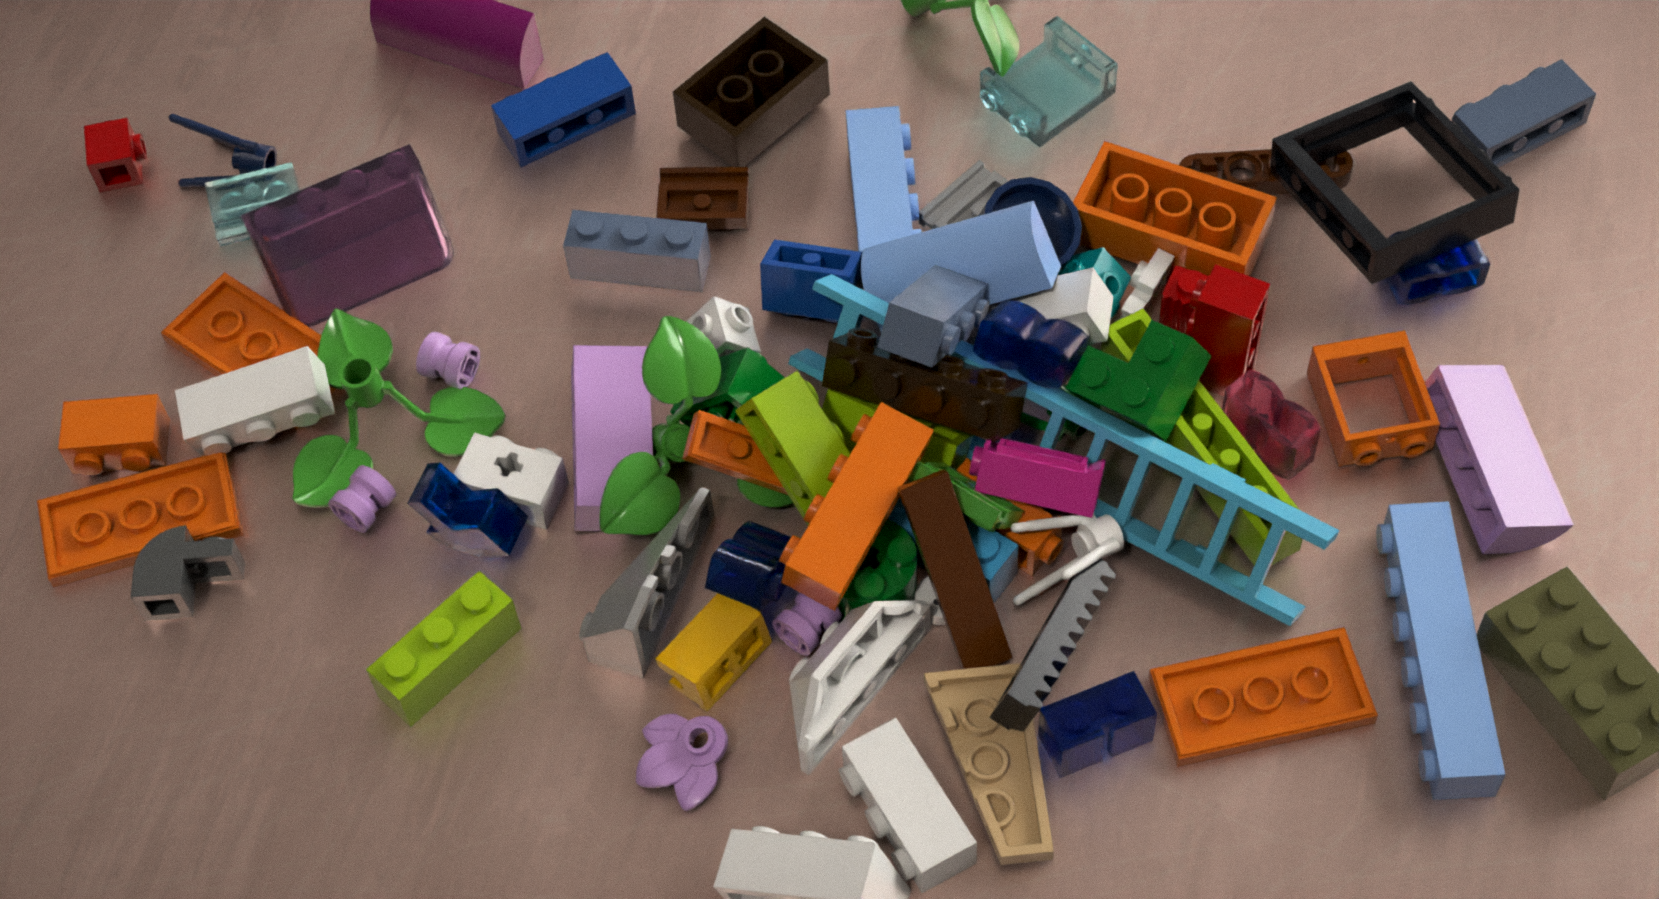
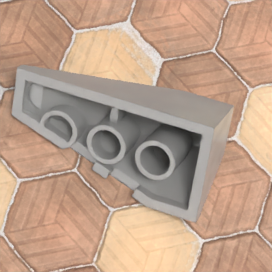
(641, 600)

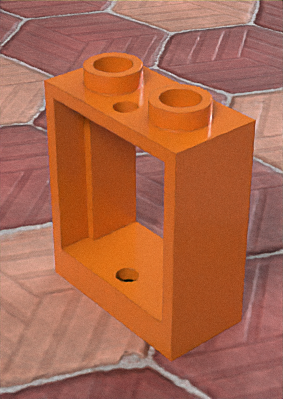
(1369, 359)

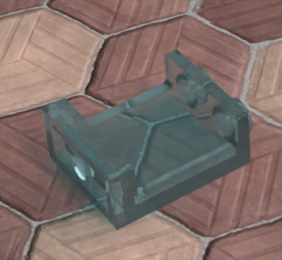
(1050, 84)

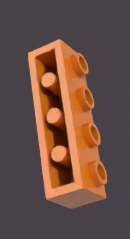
(856, 505)

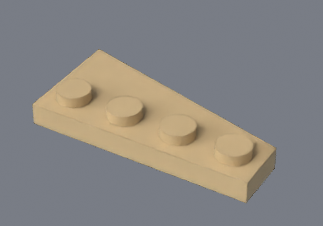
(995, 762)

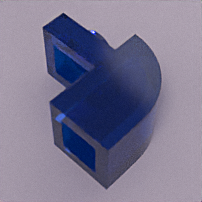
(464, 519)

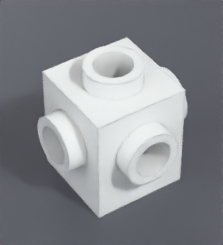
(726, 326)

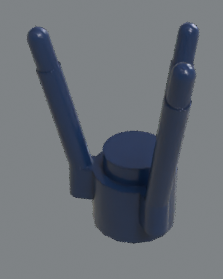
(246, 157)

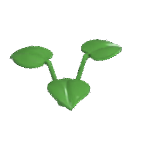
(991, 23)
(353, 359)
(637, 493)

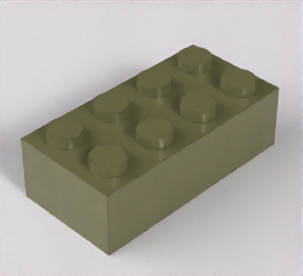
(1578, 679)

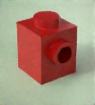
(114, 154)

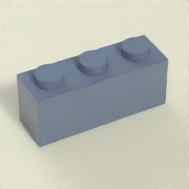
(1527, 113)
(637, 250)
(933, 316)

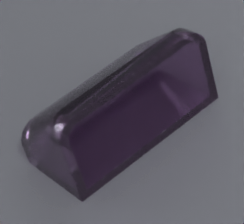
(350, 237)

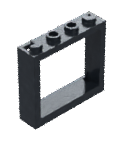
(1377, 257)

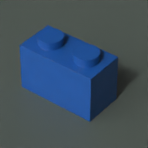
(790, 273)

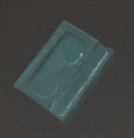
(244, 193)

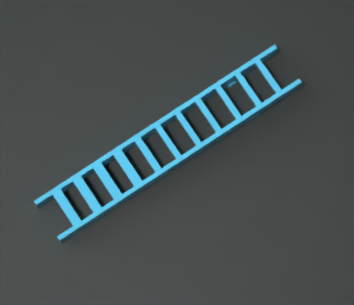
(1193, 559)

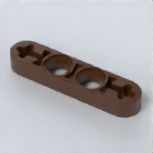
(1259, 164)

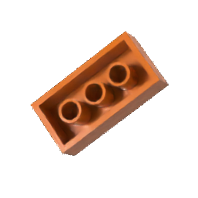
(1146, 204)

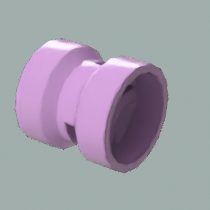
(448, 360)
(362, 498)
(804, 624)

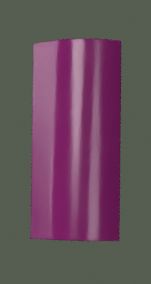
(464, 34)

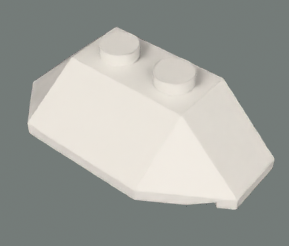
(850, 671)

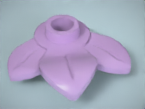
(677, 761)

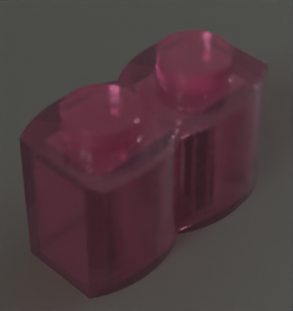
(1274, 427)

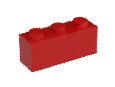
(1227, 324)

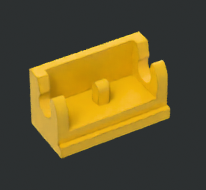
(714, 650)

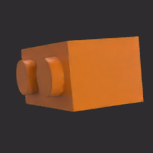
(114, 434)

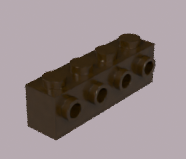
(948, 394)

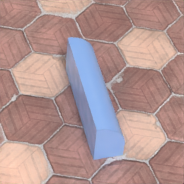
(998, 248)

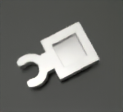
(1148, 281)

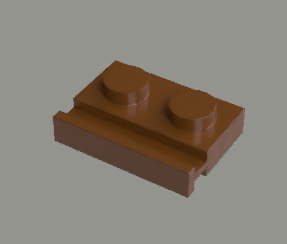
(705, 196)

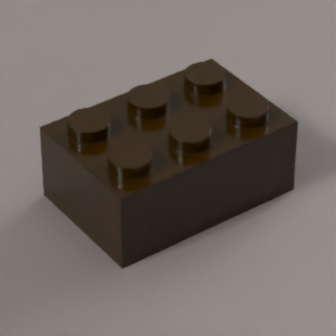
(751, 93)

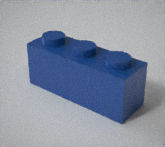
(564, 109)

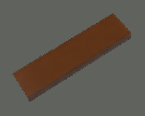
(954, 571)

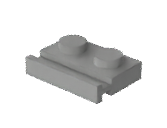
(962, 198)

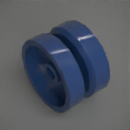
(1054, 206)

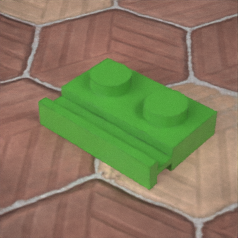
(983, 509)

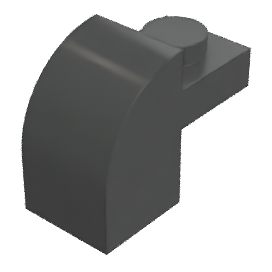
(172, 566)

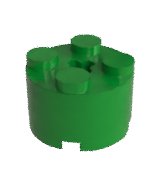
(886, 572)

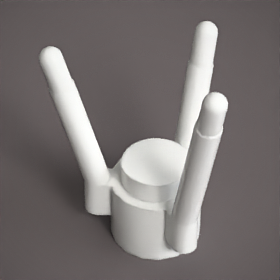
(1098, 535)

